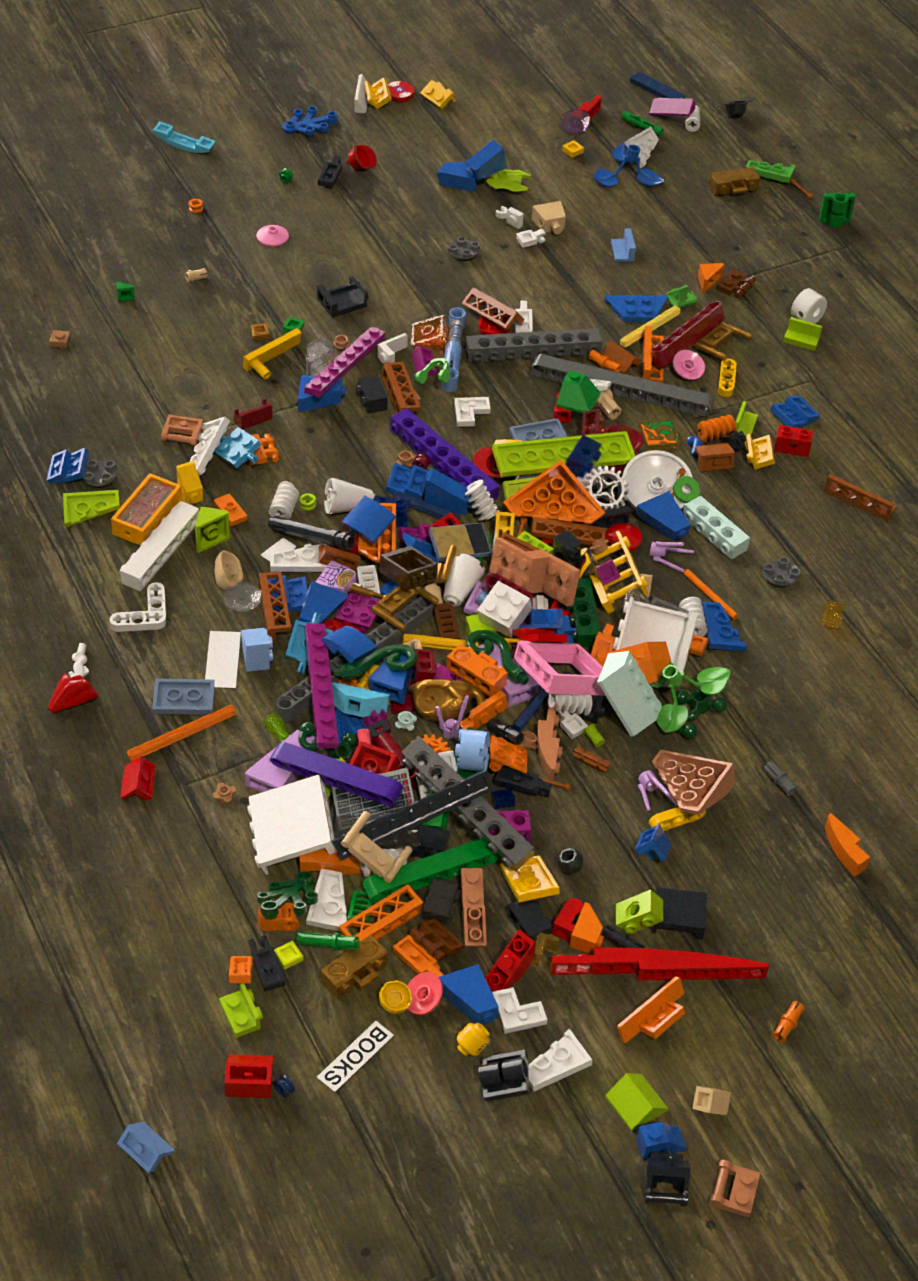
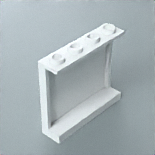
(657, 624)
(291, 822)

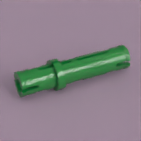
(637, 121)
(332, 941)

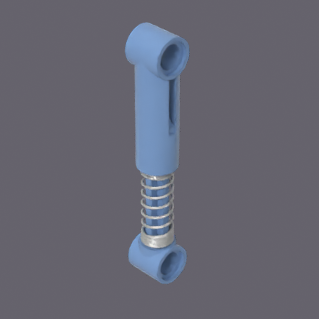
(454, 348)

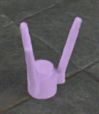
(659, 549)
(451, 726)
(649, 782)

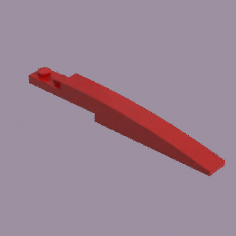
(658, 965)

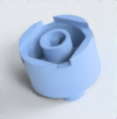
(472, 750)

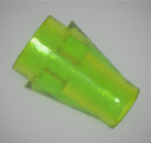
(276, 726)

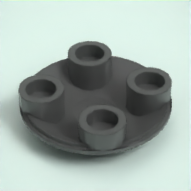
(464, 248)
(100, 472)
(781, 572)

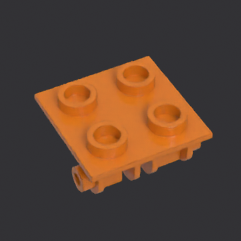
(508, 754)

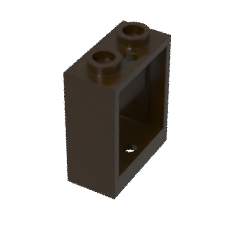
(393, 567)

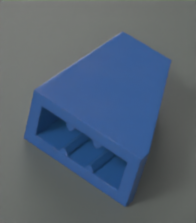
(487, 161)
(455, 176)
(330, 397)
(446, 493)
(664, 515)
(321, 600)
(391, 682)
(470, 994)

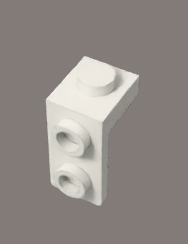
(387, 349)

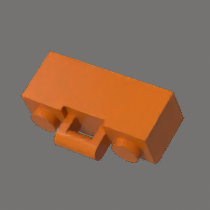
(477, 669)

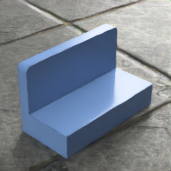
(624, 248)
(144, 1145)

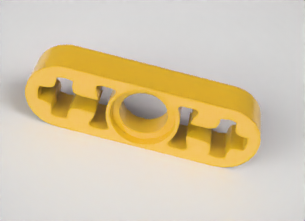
(727, 382)
(673, 818)

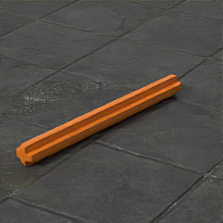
(181, 732)

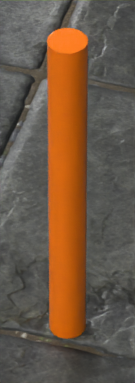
(708, 592)

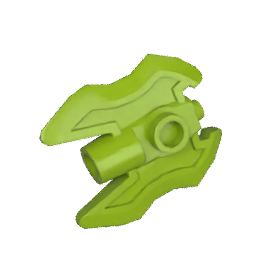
(509, 180)

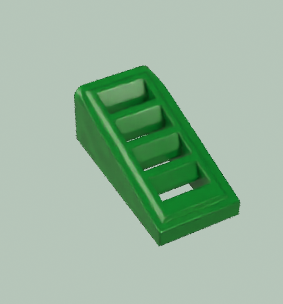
(359, 893)

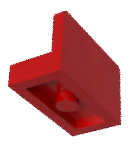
(593, 107)
(138, 779)

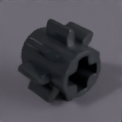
(736, 439)

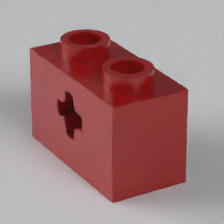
(793, 441)

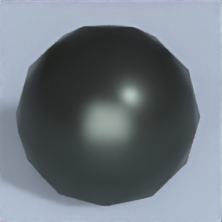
(570, 861)

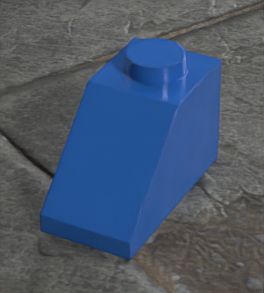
(659, 1138)

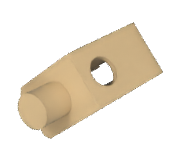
(549, 217)

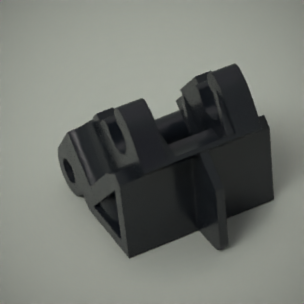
(667, 1169)

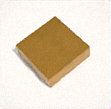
(260, 331)

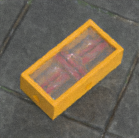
(145, 509)

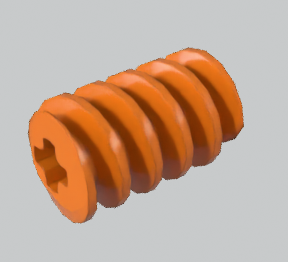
(715, 427)

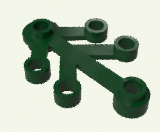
(303, 881)

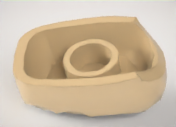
(227, 570)

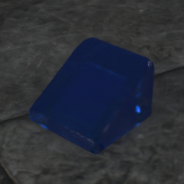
(503, 798)

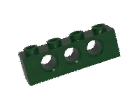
(584, 614)

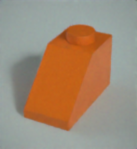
(587, 931)

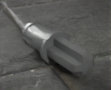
(780, 778)

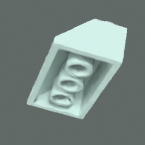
(629, 692)

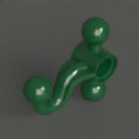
(700, 705)
(349, 740)

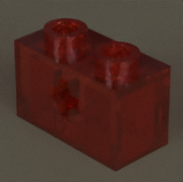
(593, 422)

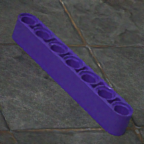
(337, 773)

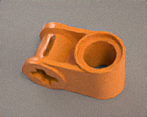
(281, 922)

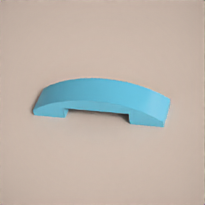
(183, 142)

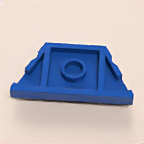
(636, 307)

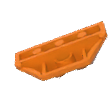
(384, 544)
(650, 657)

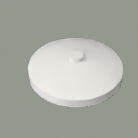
(652, 475)

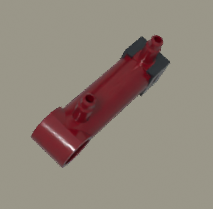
(382, 738)

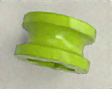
(307, 497)

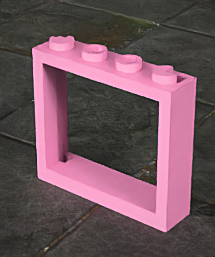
(534, 659)

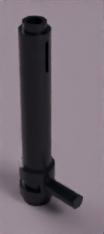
(333, 538)

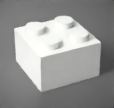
(504, 609)

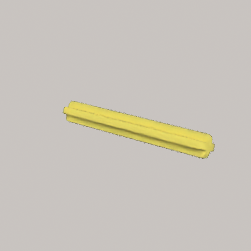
(655, 323)

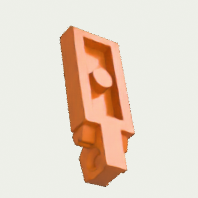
(603, 642)
(485, 711)
(416, 956)

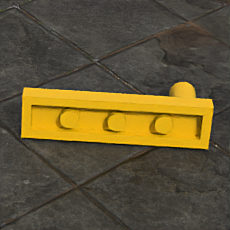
(256, 358)

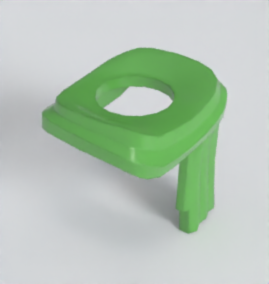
(682, 293)

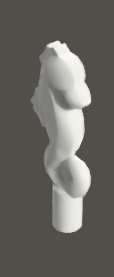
(80, 659)

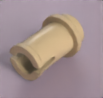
(192, 276)

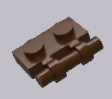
(732, 282)
(442, 938)

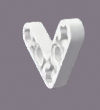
(152, 613)

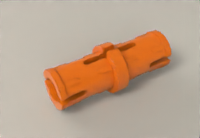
(604, 361)
(788, 1021)

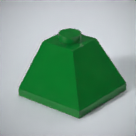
(577, 393)

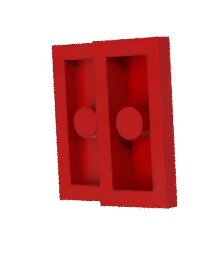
(539, 635)

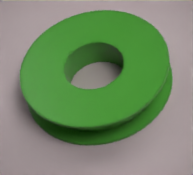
(691, 483)

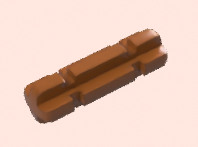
(591, 759)

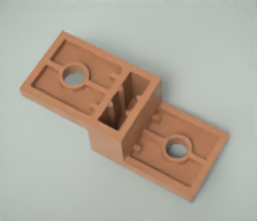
(535, 571)

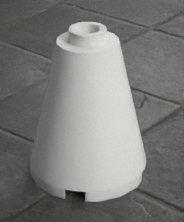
(343, 496)
(462, 578)

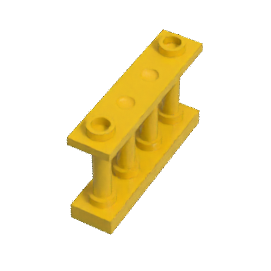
(608, 598)

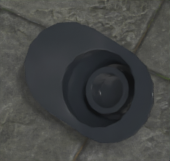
(737, 107)

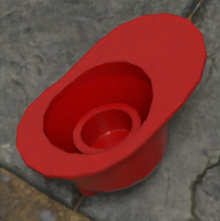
(362, 157)
(485, 461)

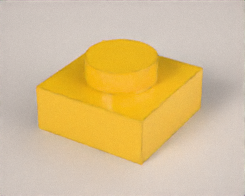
(572, 149)

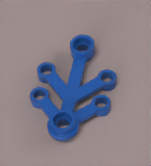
(292, 125)

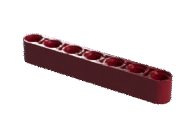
(688, 334)

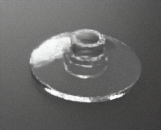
(242, 597)

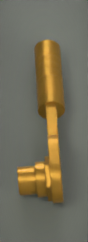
(364, 591)

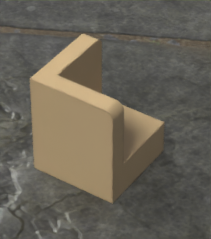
(711, 1100)

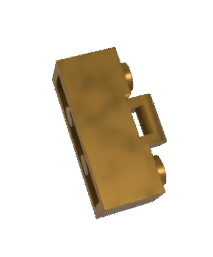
(734, 181)
(354, 967)

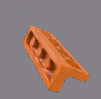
(648, 369)
(390, 920)

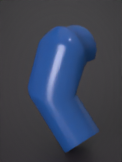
(694, 441)

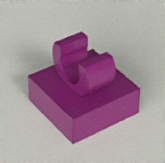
(608, 571)
(374, 717)

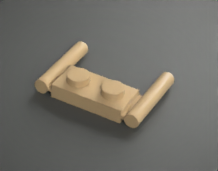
(372, 854)

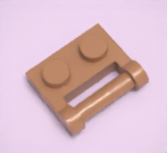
(182, 425)
(742, 1191)

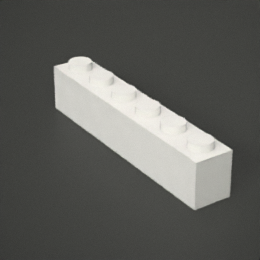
(159, 546)

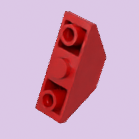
(512, 962)

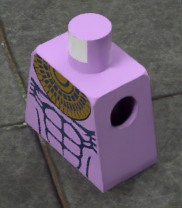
(338, 577)

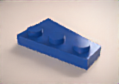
(719, 630)

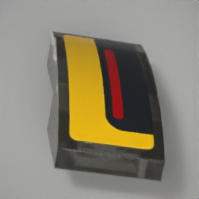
(586, 564)

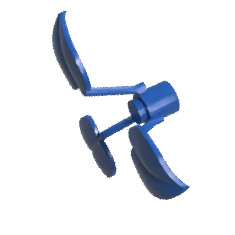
(630, 156)

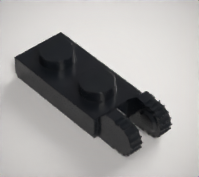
(266, 965)

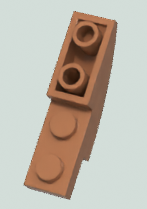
(548, 745)
(473, 907)

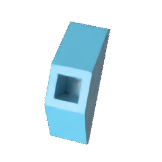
(358, 700)

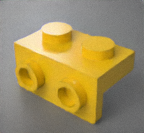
(378, 93)
(437, 94)
(760, 451)

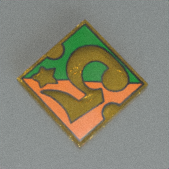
(659, 435)

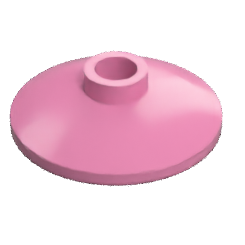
(272, 235)
(688, 364)

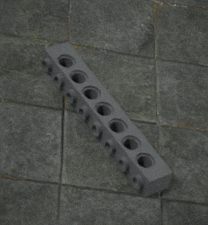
(531, 344)
(514, 858)

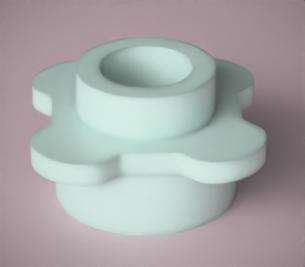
(406, 720)

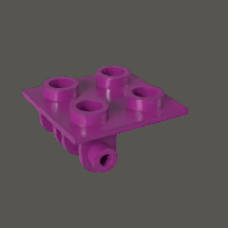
(357, 611)

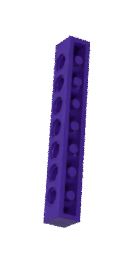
(440, 453)

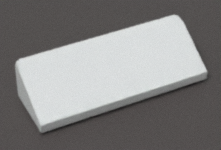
(360, 101)

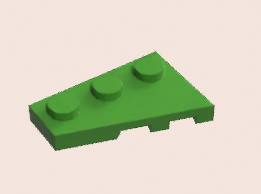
(775, 172)

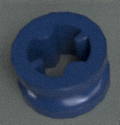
(284, 1086)

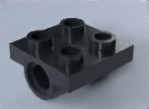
(504, 1075)

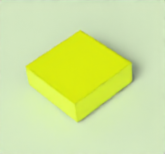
(288, 955)

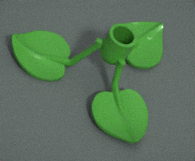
(711, 681)

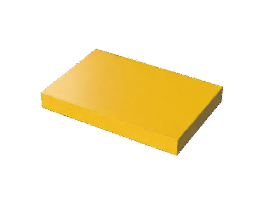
(530, 880)

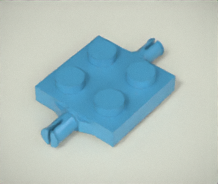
(237, 448)
(297, 645)

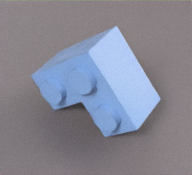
(256, 649)

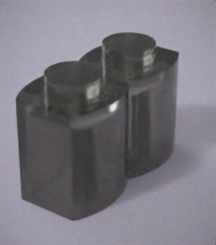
(441, 900)

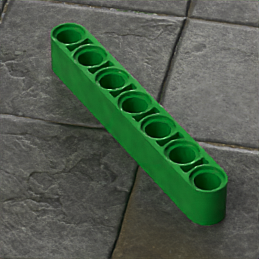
(422, 872)

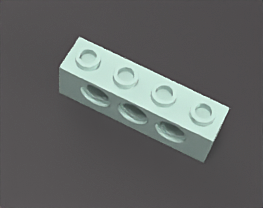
(716, 527)

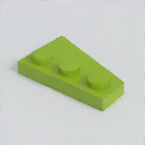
(88, 505)

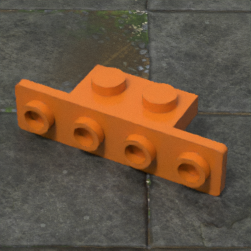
(655, 1014)

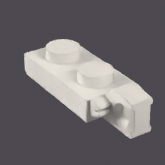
(526, 313)

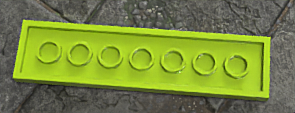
(539, 455)

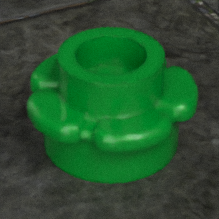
(286, 175)

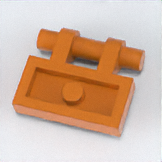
(262, 453)

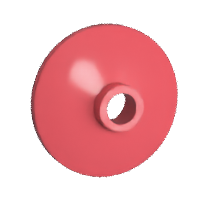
(421, 986)

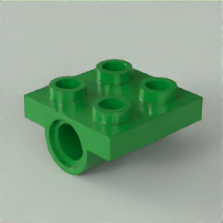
(836, 208)

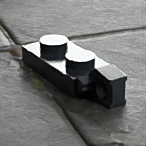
(330, 172)
(522, 782)

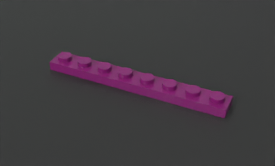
(344, 362)
(321, 686)

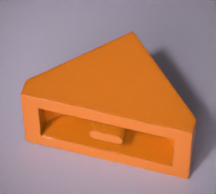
(709, 275)

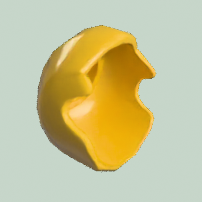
(395, 997)

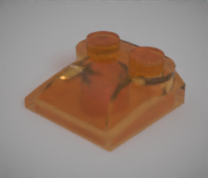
(430, 332)

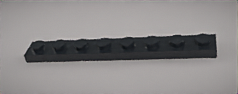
(421, 810)

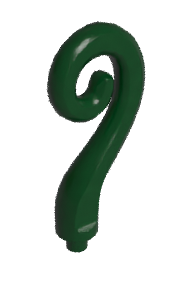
(358, 668)
(514, 672)

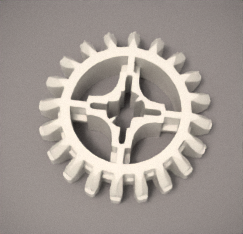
(601, 483)

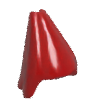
(71, 692)

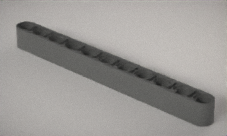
(627, 385)
(413, 616)

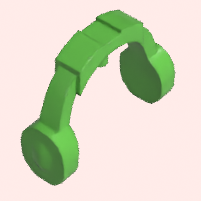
(444, 374)

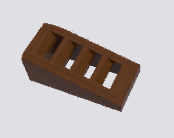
(446, 610)

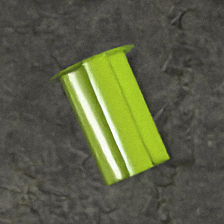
(593, 734)

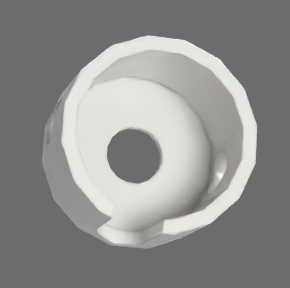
(810, 304)

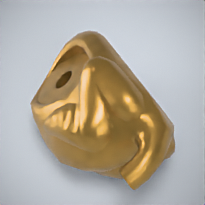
(445, 694)

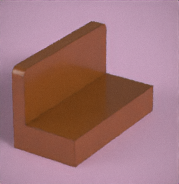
(620, 356)
(715, 457)
(347, 559)

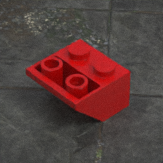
(249, 1076)

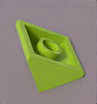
(211, 528)
(635, 1101)

